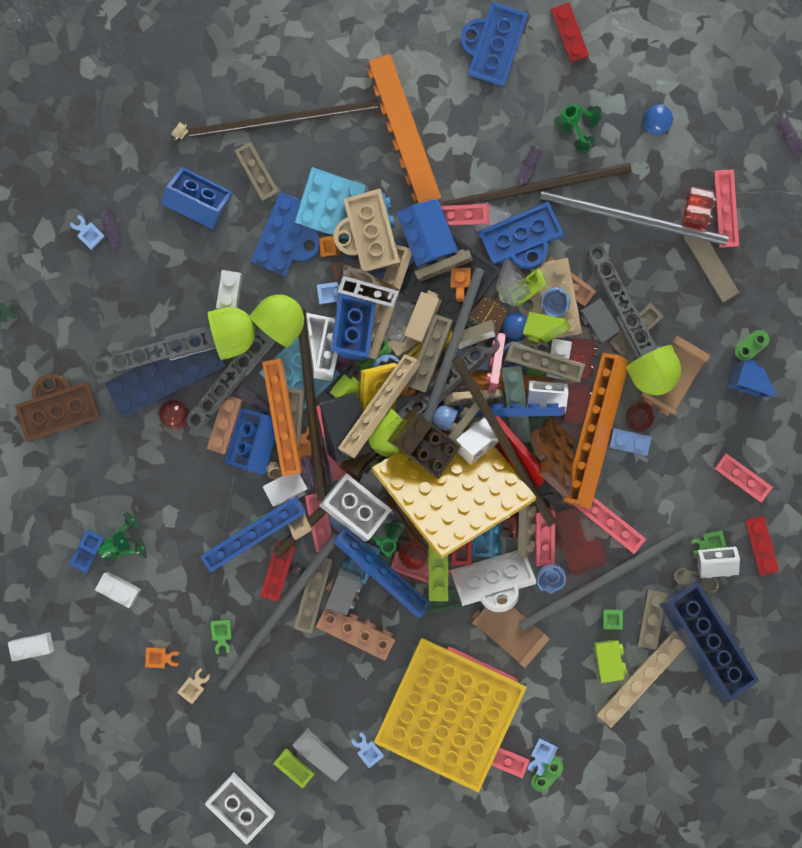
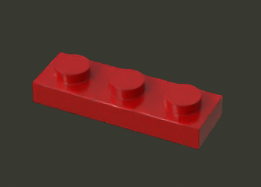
(569, 32)
(761, 545)
(277, 574)

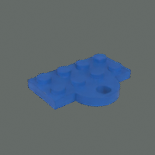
(494, 43)
(522, 236)
(283, 239)

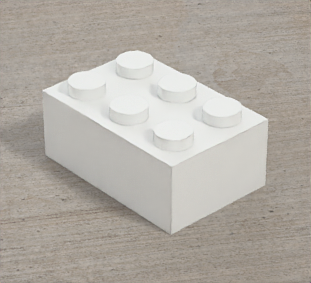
(355, 507)
(240, 808)

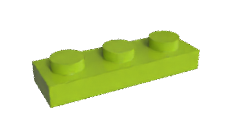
(437, 576)

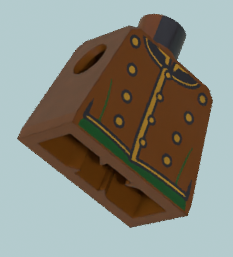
(488, 310)

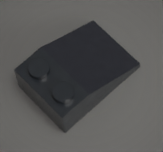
(338, 419)

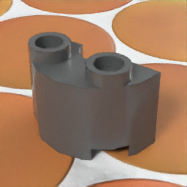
(372, 483)

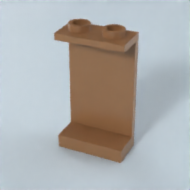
(691, 361)
(507, 633)

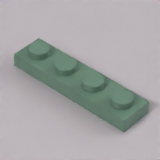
(516, 395)

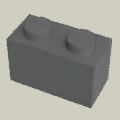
(599, 321)
(343, 591)

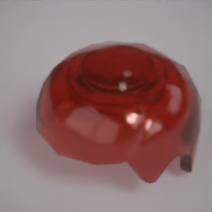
(174, 415)
(640, 416)
(512, 524)
(413, 555)

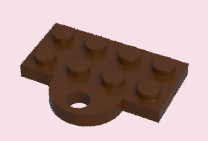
(56, 408)
(556, 452)

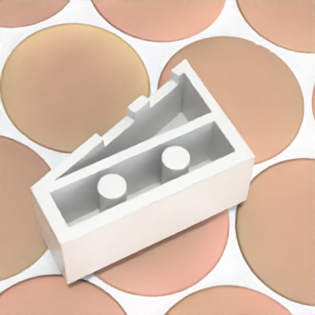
(320, 339)

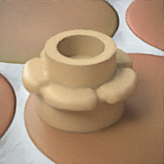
(179, 131)
(273, 470)

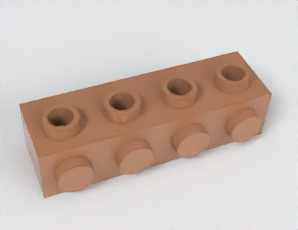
(357, 633)

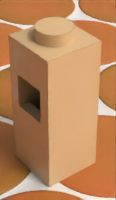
(422, 316)

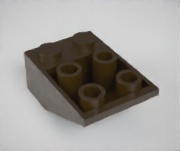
(424, 443)

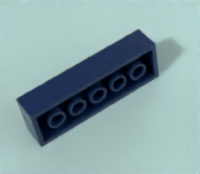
(161, 379)
(709, 642)

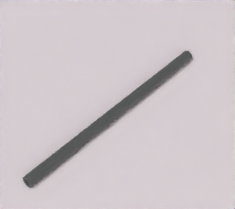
(634, 218)
(453, 344)
(604, 579)
(278, 612)

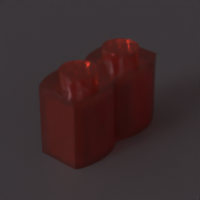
(698, 208)

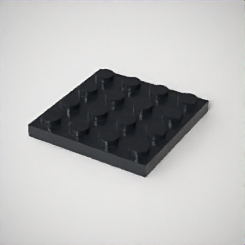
(441, 284)

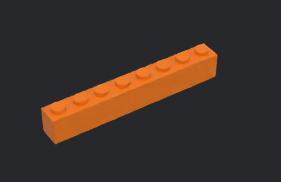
(404, 129)
(597, 429)

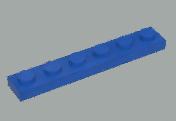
(516, 410)
(253, 534)
(381, 572)

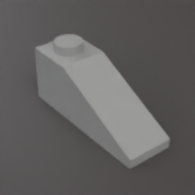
(319, 755)

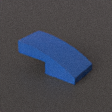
(86, 551)

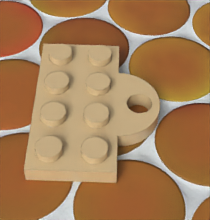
(368, 232)
(557, 274)

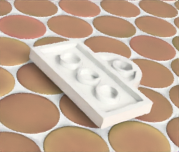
(494, 580)

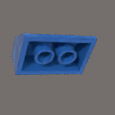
(196, 197)
(427, 232)
(353, 327)
(751, 379)
(251, 442)

